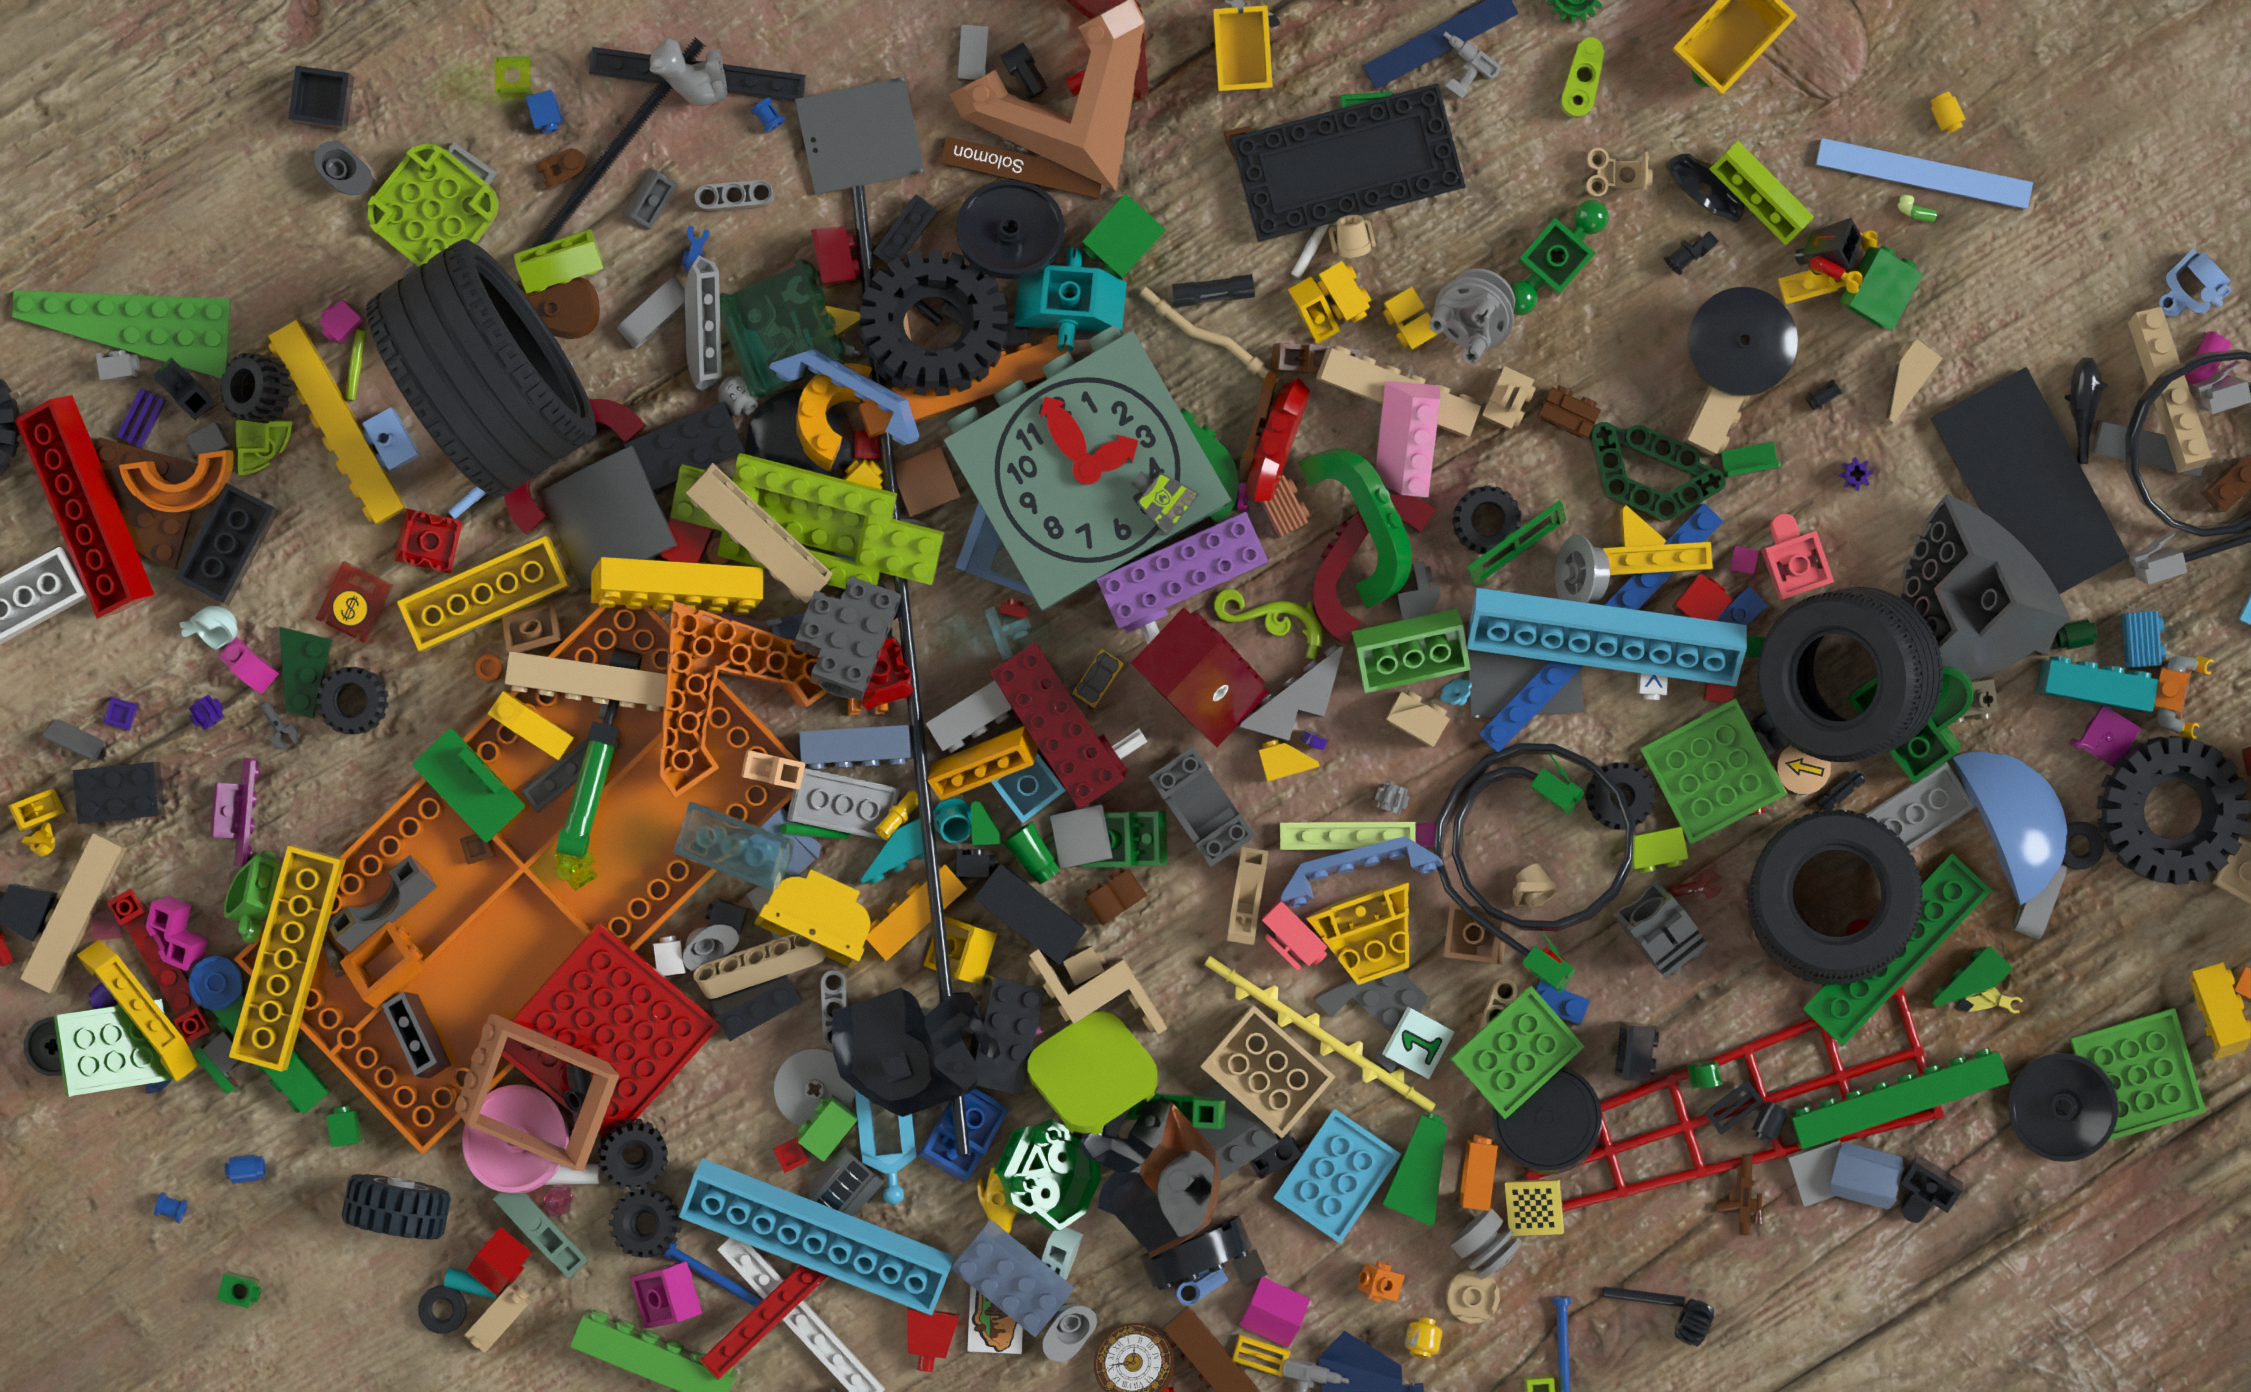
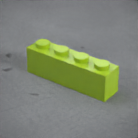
(1762, 193)

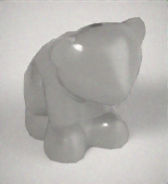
(697, 83)

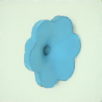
(1456, 692)

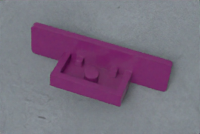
(233, 811)

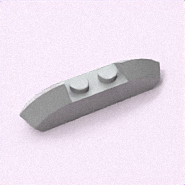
(703, 324)

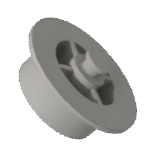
(1581, 571)

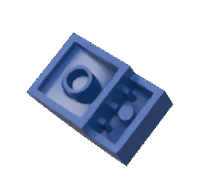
(983, 1121)

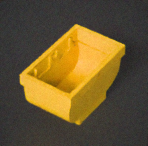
(1732, 38)
(819, 906)

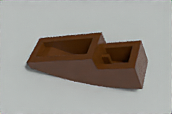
(1301, 358)

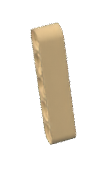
(758, 965)

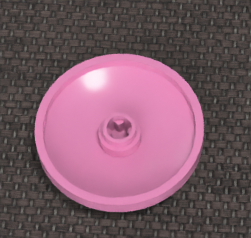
(504, 1164)

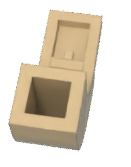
(1247, 895)

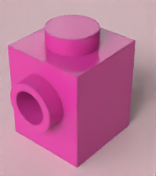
(340, 322)

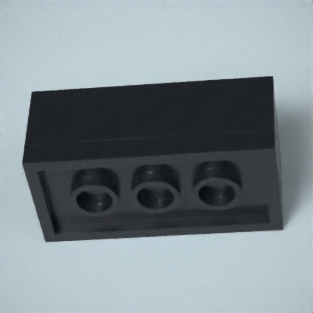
(1030, 913)

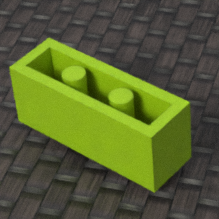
(558, 261)

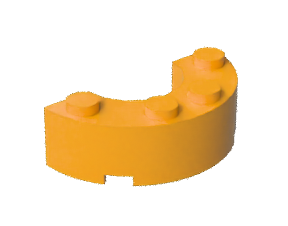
(814, 433)

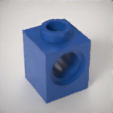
(545, 111)

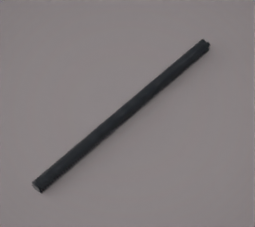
(612, 153)

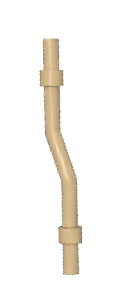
(1164, 308)

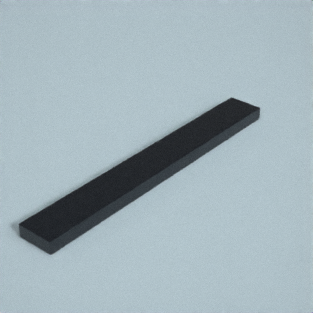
(738, 79)

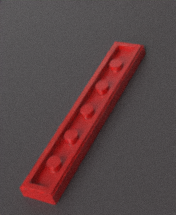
(761, 1320)

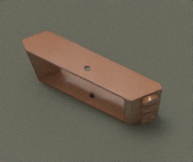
(482, 1071)

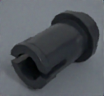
(1823, 395)

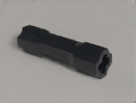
(1215, 290)

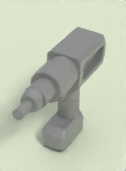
(1475, 62)
(1308, 1373)

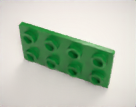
(468, 785)

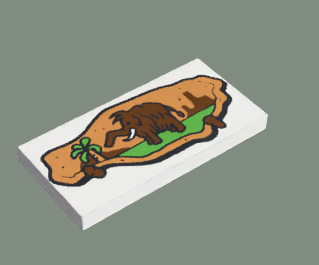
(991, 1328)

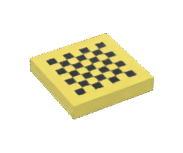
(1534, 1207)

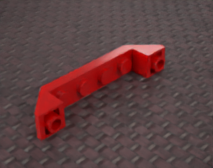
(172, 980)

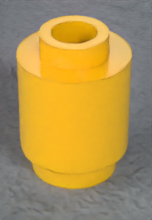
(1947, 112)

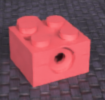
(1793, 560)

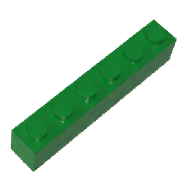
(298, 1082)

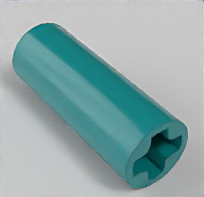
(465, 1282)

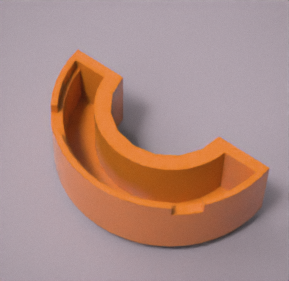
(198, 491)

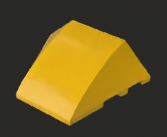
(1368, 931)

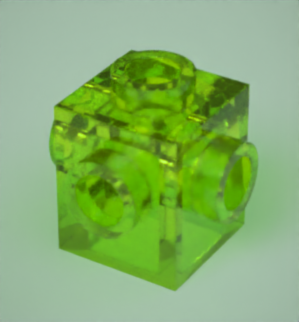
(575, 870)

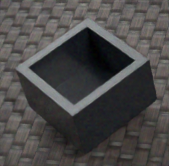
(321, 98)

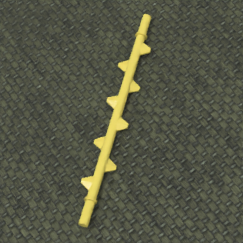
(1328, 1042)

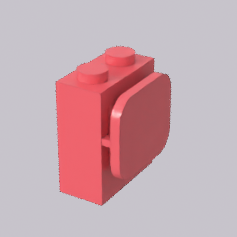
(1293, 937)

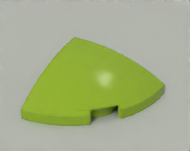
(259, 443)

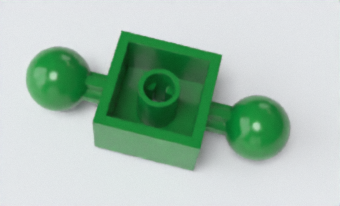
(1589, 218)

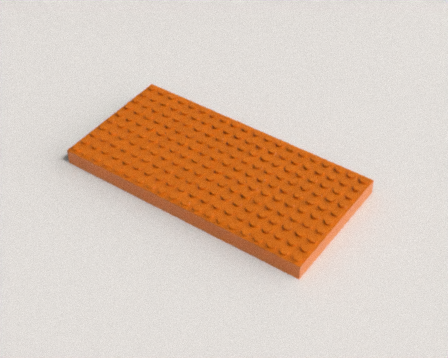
(510, 920)

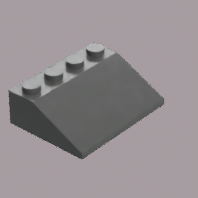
(1242, 1137)

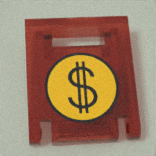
(351, 606)

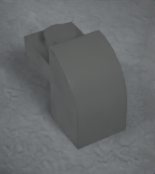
(1422, 600)

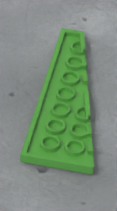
(153, 326)

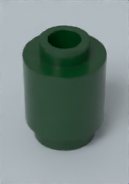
(2076, 634)

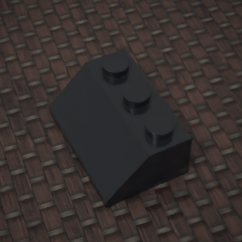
(754, 1005)

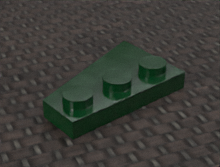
(303, 669)

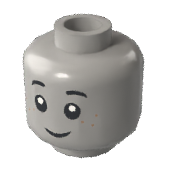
(736, 396)

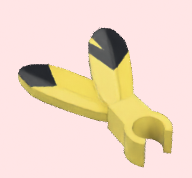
(1988, 1000)

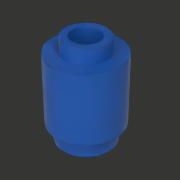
(245, 1168)

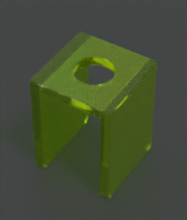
(518, 89)

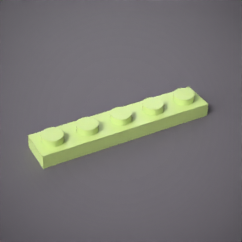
(1341, 834)

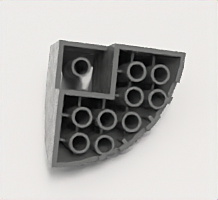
(1979, 590)

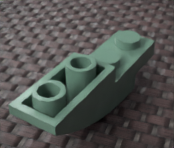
(542, 1231)

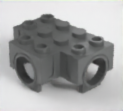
(847, 636)

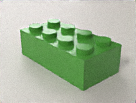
(1411, 650)

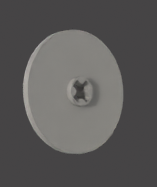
(793, 1082)

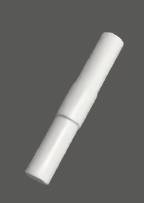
(1309, 251)

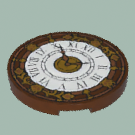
(1134, 1360)

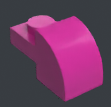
(248, 665)

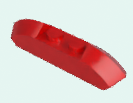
(1277, 441)

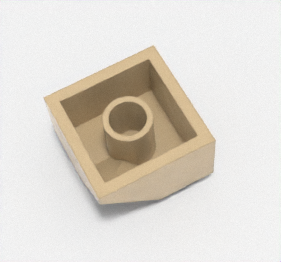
(1417, 719)

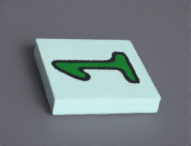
(1418, 1042)

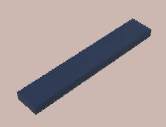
(1433, 43)

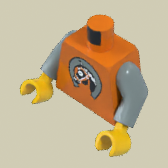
(2173, 690)

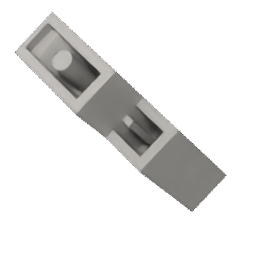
(1306, 694)

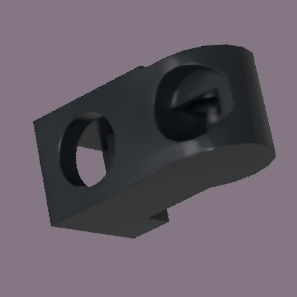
(1277, 1156)

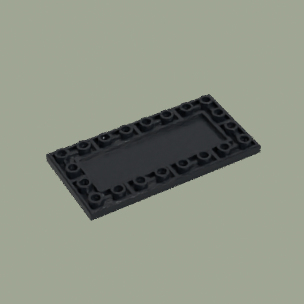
(1347, 162)
(2030, 479)

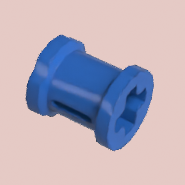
(768, 115)
(170, 1207)

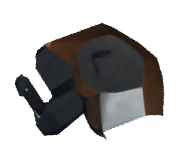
(1162, 1176)

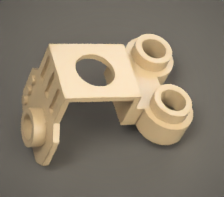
(1609, 172)

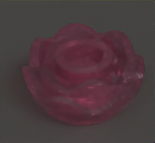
(558, 1200)

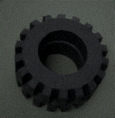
(256, 388)
(1475, 498)
(330, 694)

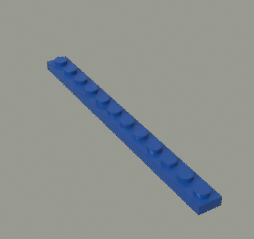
(1557, 674)

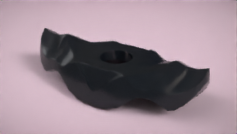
(1690, 172)

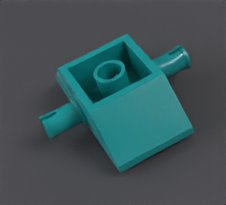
(1070, 299)

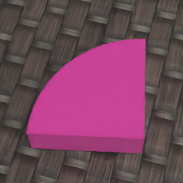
(1242, 500)

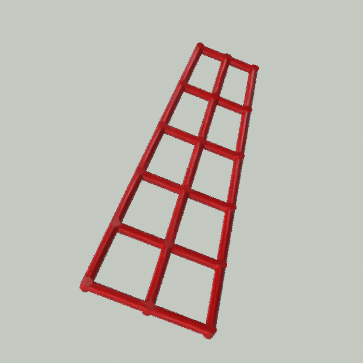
(1747, 1051)

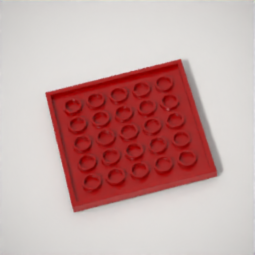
(615, 1010)

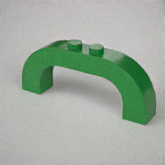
(1219, 460)
(1378, 514)
(1198, 1109)

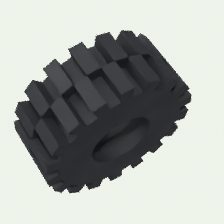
(1641, 795)
(638, 1173)
(626, 1217)

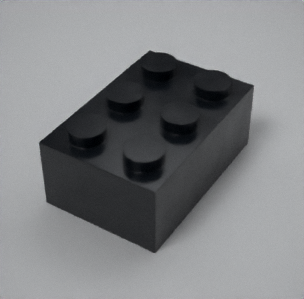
(118, 792)

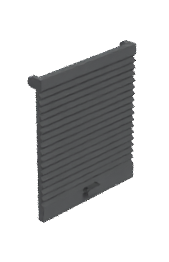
(859, 135)
(1501, 677)

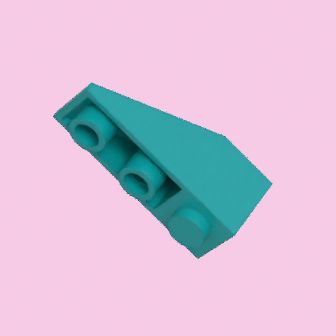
(900, 848)

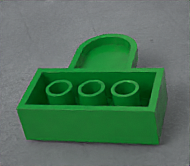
(1935, 741)

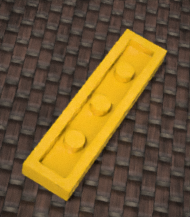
(1659, 558)

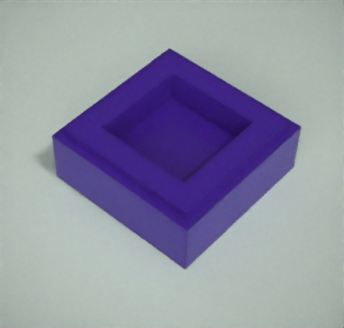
(120, 713)

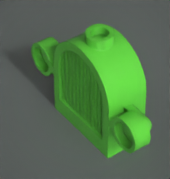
(252, 894)

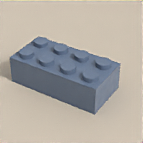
(856, 744)
(1012, 1278)

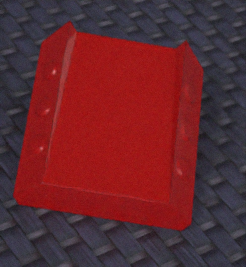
(428, 540)
(889, 679)

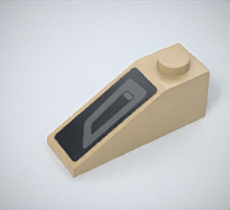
(1910, 374)

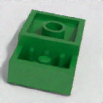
(1135, 839)

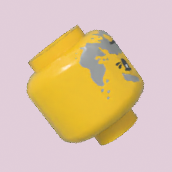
(1423, 1338)

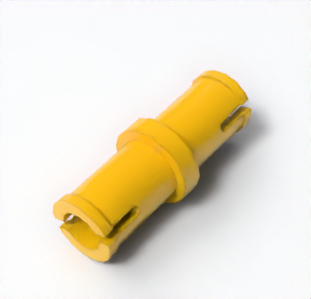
(897, 815)

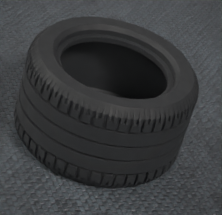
(1905, 663)
(1821, 956)

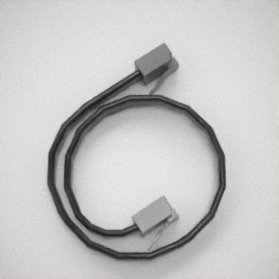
(2213, 396)

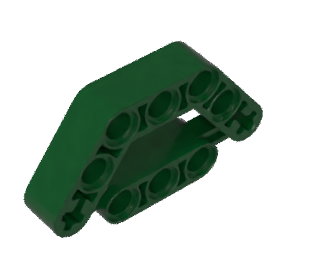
(1647, 448)

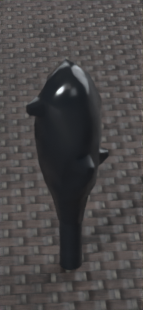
(2084, 401)

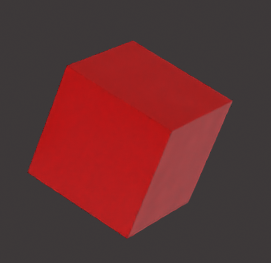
(1702, 599)
(499, 1261)

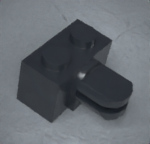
(1928, 1187)

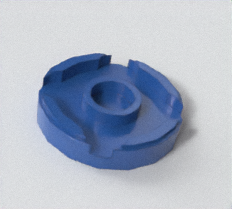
(216, 982)

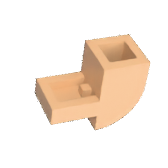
(773, 769)

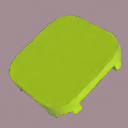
(431, 204)
(1092, 1072)

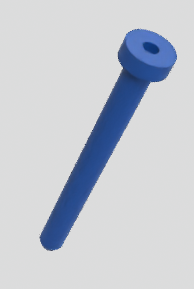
(712, 1275)
(1563, 1346)

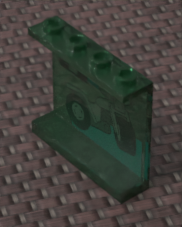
(777, 322)

